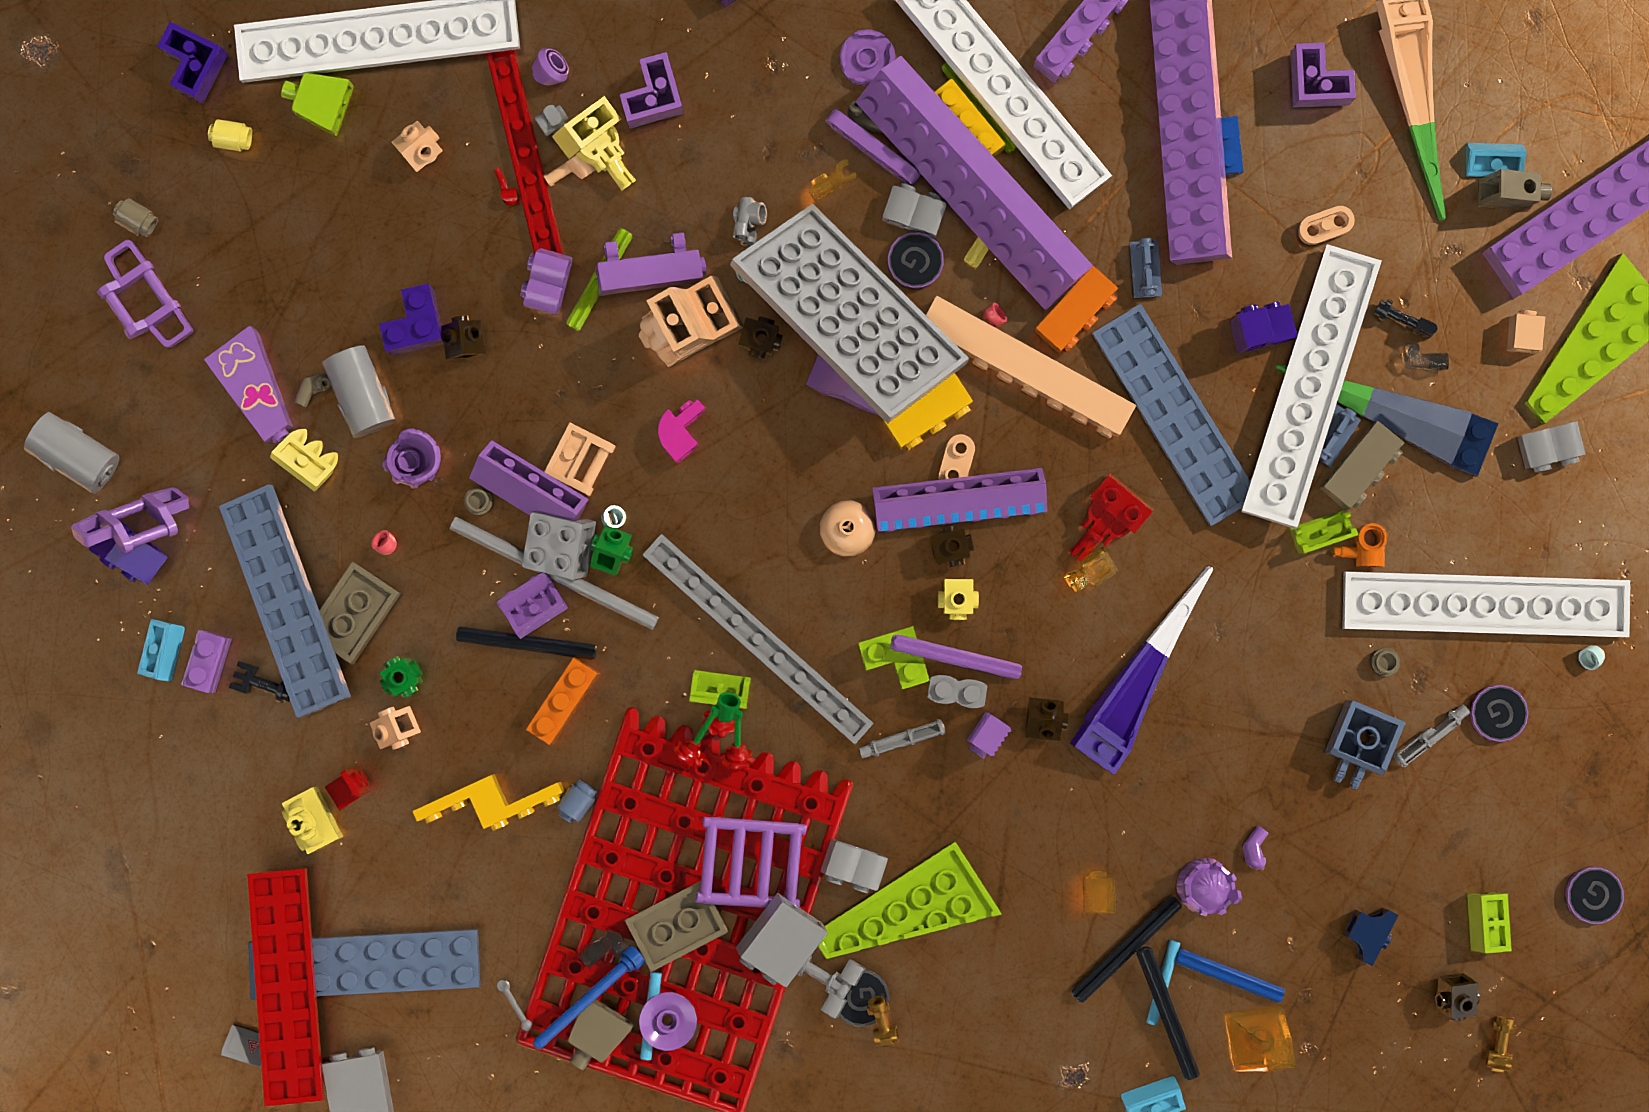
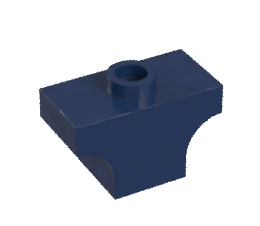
(1371, 933)

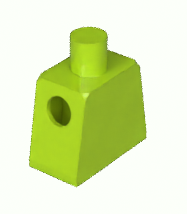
(320, 100)

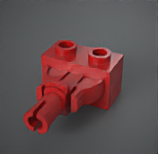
(1114, 512)

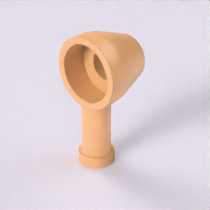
(573, 165)

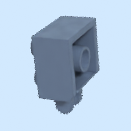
(1370, 755)

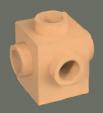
(418, 145)
(394, 727)

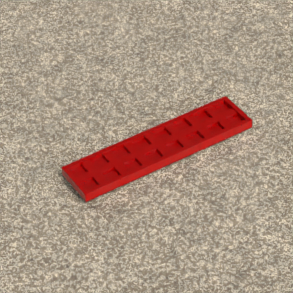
(285, 987)

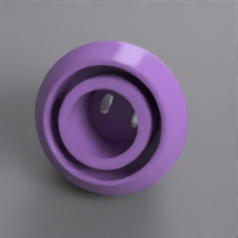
(549, 67)

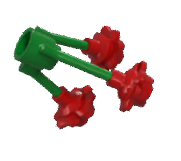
(721, 720)

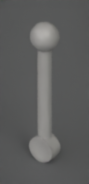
(504, 986)

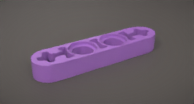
(872, 147)

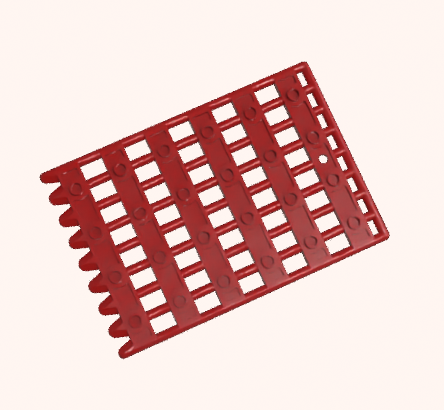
(756, 784)

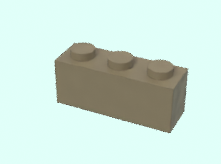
(1362, 466)

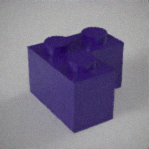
(198, 60)
(421, 325)
(1262, 327)
(138, 564)

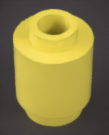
(230, 135)

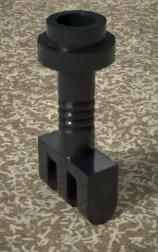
(1421, 326)
(251, 680)

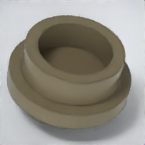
(478, 500)
(1385, 662)

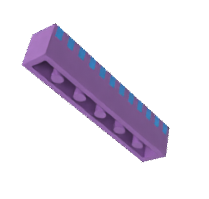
(960, 499)

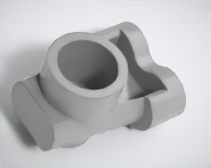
(551, 119)
(747, 216)

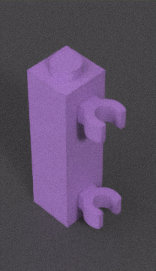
(649, 271)

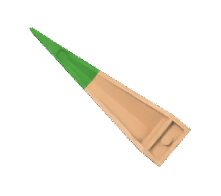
(1408, 47)

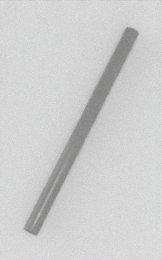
(577, 585)

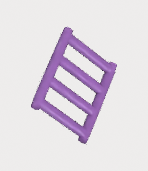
(740, 827)

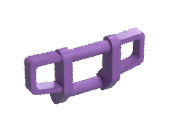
(145, 271)
(112, 527)

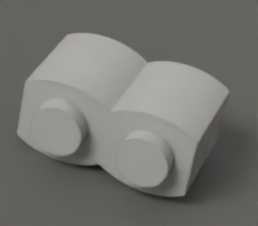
(914, 211)
(1551, 445)
(964, 692)
(853, 865)

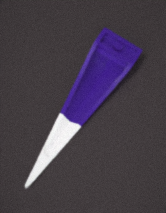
(1118, 713)

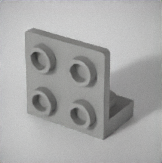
(558, 545)

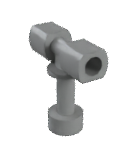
(837, 985)

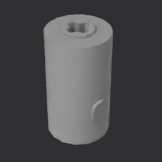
(359, 391)
(71, 452)

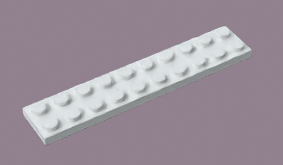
(374, 37)
(1009, 96)
(1311, 386)
(1486, 604)

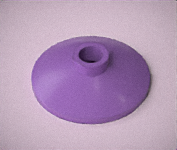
(676, 1033)

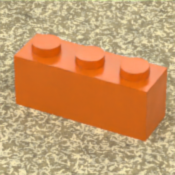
(1077, 310)
(562, 701)

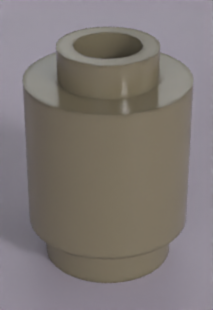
(135, 217)

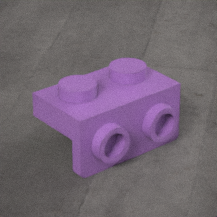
(532, 604)

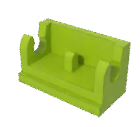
(1323, 532)
(708, 686)
(1489, 922)

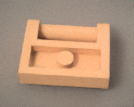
(571, 454)

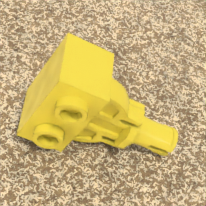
(596, 141)
(310, 820)

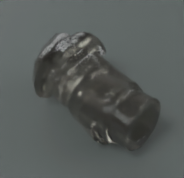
(1427, 361)
(598, 949)

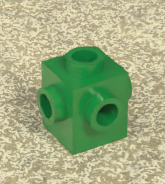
(610, 550)
(411, 673)

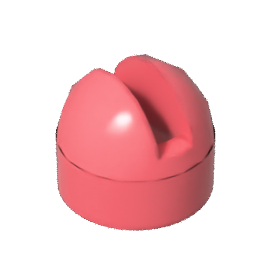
(995, 315)
(384, 542)

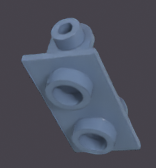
(1145, 268)
(1340, 429)

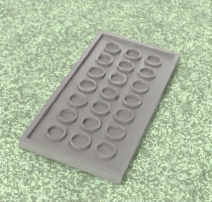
(849, 312)

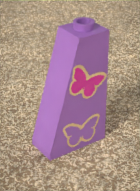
(250, 381)

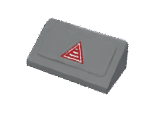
(243, 1046)

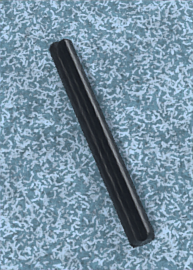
(527, 643)
(1126, 949)
(1168, 1013)

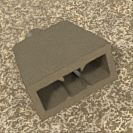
(1512, 189)
(597, 1033)

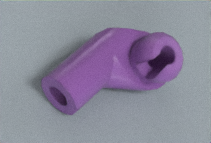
(1252, 848)

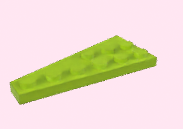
(1600, 340)
(921, 901)

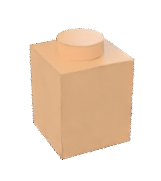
(1526, 332)

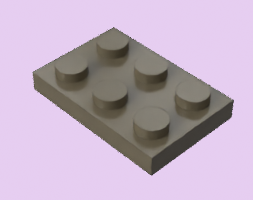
(356, 611)
(675, 927)

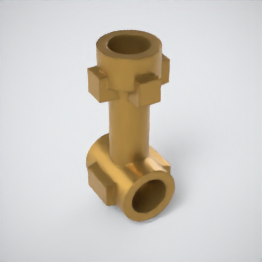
(885, 1034)
(1499, 1059)

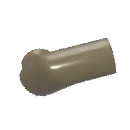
(857, 115)
(311, 385)

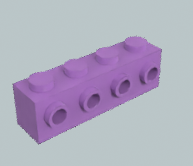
(1075, 37)
(525, 484)

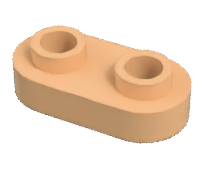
(1325, 226)
(955, 461)

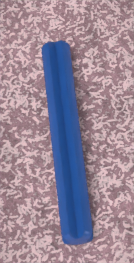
(1230, 975)

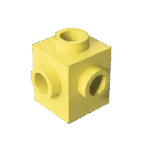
(960, 587)

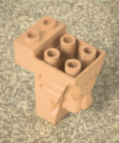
(688, 320)

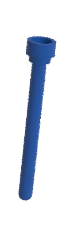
(630, 960)

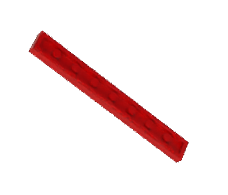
(524, 151)

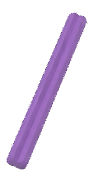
(955, 656)

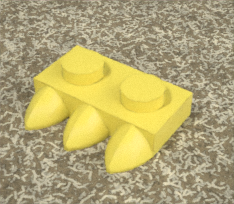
(304, 460)

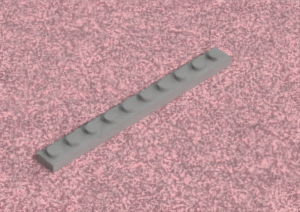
(758, 639)

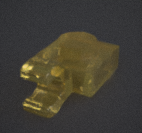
(826, 184)
(1096, 569)

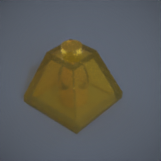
(1260, 1040)

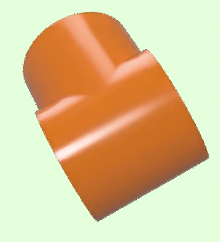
(1365, 555)

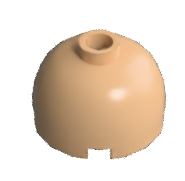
(850, 542)

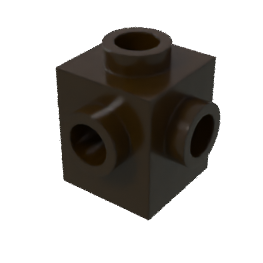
(755, 328)
(463, 338)
(940, 546)
(1045, 719)
(1457, 996)

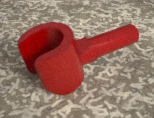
(509, 196)

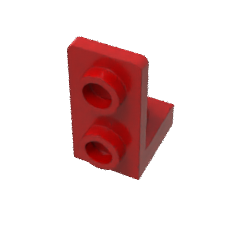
(348, 788)

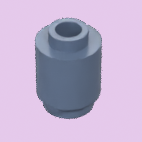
(576, 801)

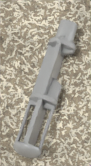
(1431, 736)
(903, 739)

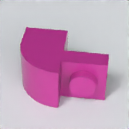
(673, 433)

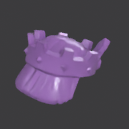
(412, 458)
(1207, 887)

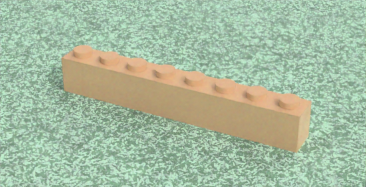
(1032, 370)

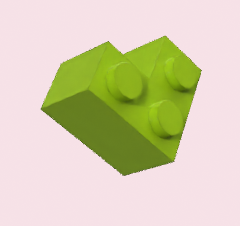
(909, 668)

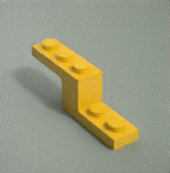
(489, 803)

